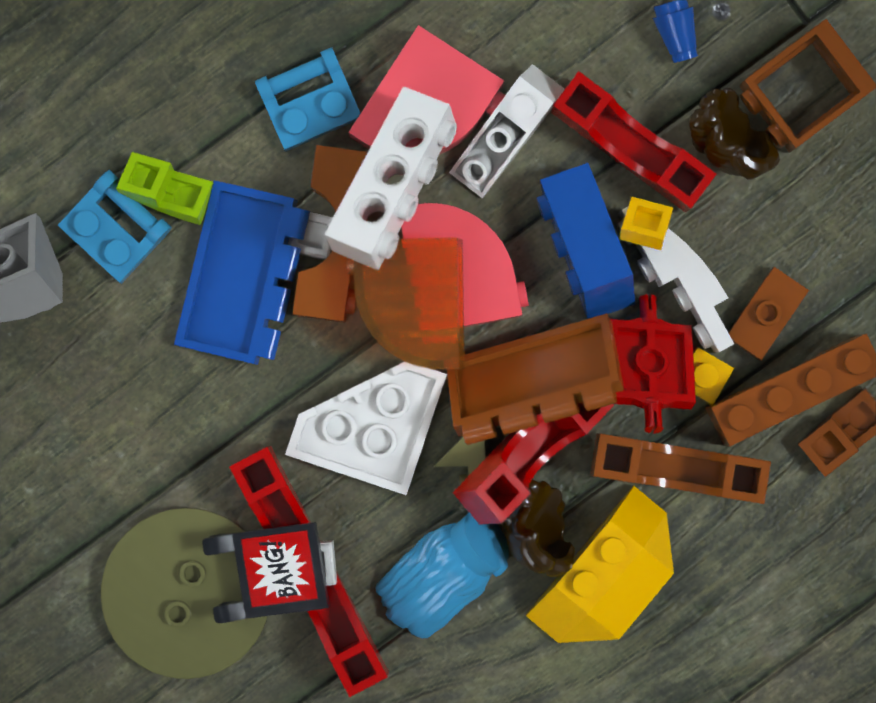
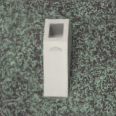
(507, 130)

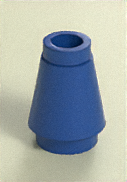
(677, 29)

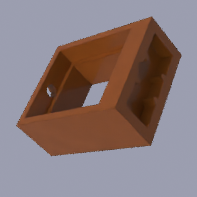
(840, 61)

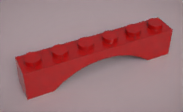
(338, 626)

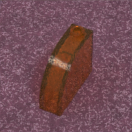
(416, 301)

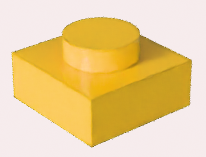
(646, 223)
(710, 375)

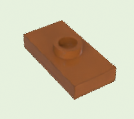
(767, 313)

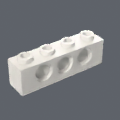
(409, 118)

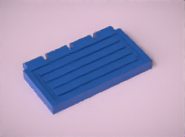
(238, 273)

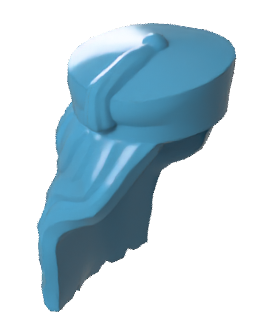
(442, 575)

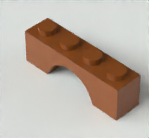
(325, 289)
(794, 390)
(680, 468)

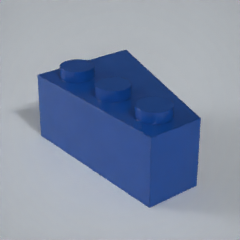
(587, 241)

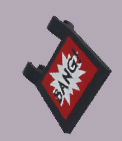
(276, 571)

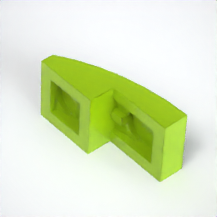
(165, 190)

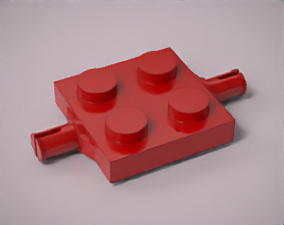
(654, 364)

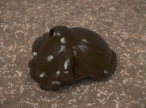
(728, 139)
(537, 532)

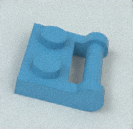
(314, 112)
(104, 237)

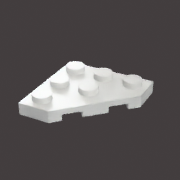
(372, 427)

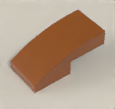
(842, 433)

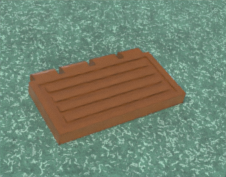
(535, 377)

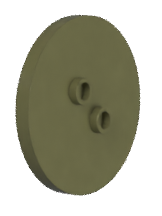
(164, 591)

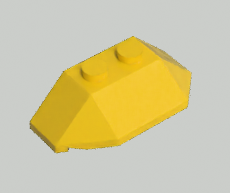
(610, 575)

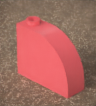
(438, 72)
(487, 269)

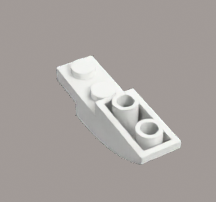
(696, 285)

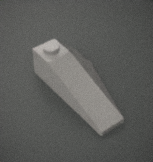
(28, 270)

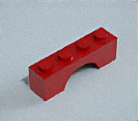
(615, 132)
(506, 472)

